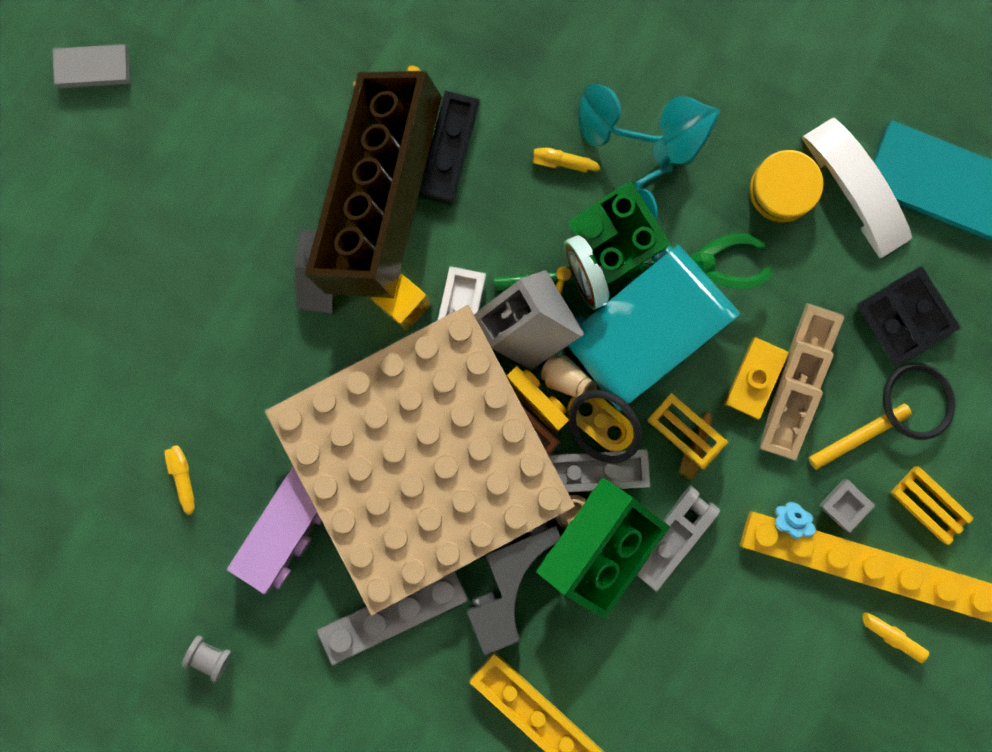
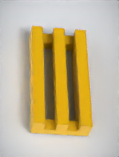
(711, 452)
(954, 526)

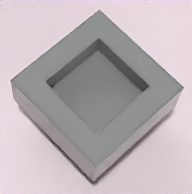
(846, 505)

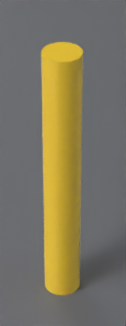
(858, 437)

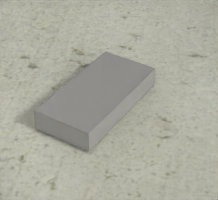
(91, 66)

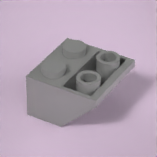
(529, 321)

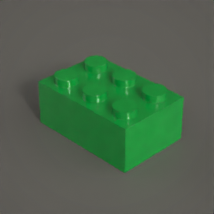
(603, 549)

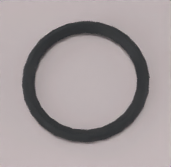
(949, 394)
(624, 406)

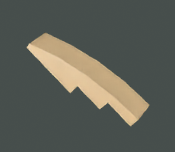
(801, 381)

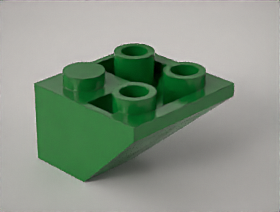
(620, 232)

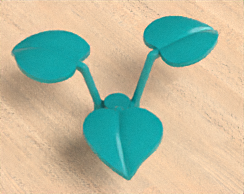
(683, 123)

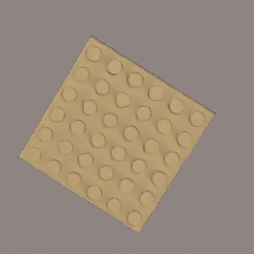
(419, 459)

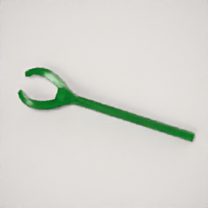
(704, 259)

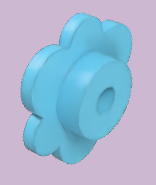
(794, 521)

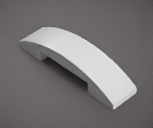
(862, 185)

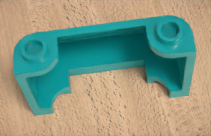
(652, 325)

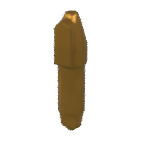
(688, 467)

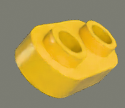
(600, 420)

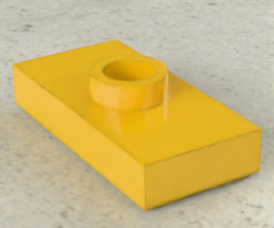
(756, 378)

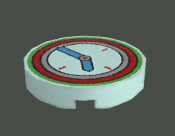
(586, 274)

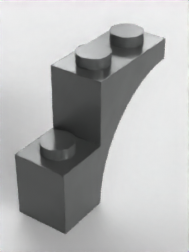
(494, 615)

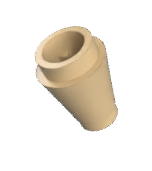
(566, 377)

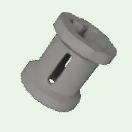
(206, 659)

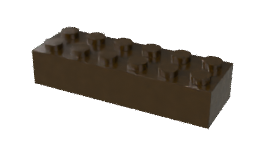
(374, 184)

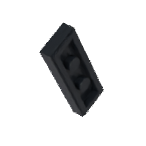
(449, 147)

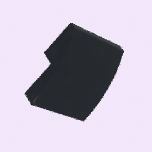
(908, 316)

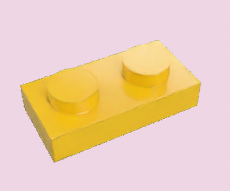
(546, 409)

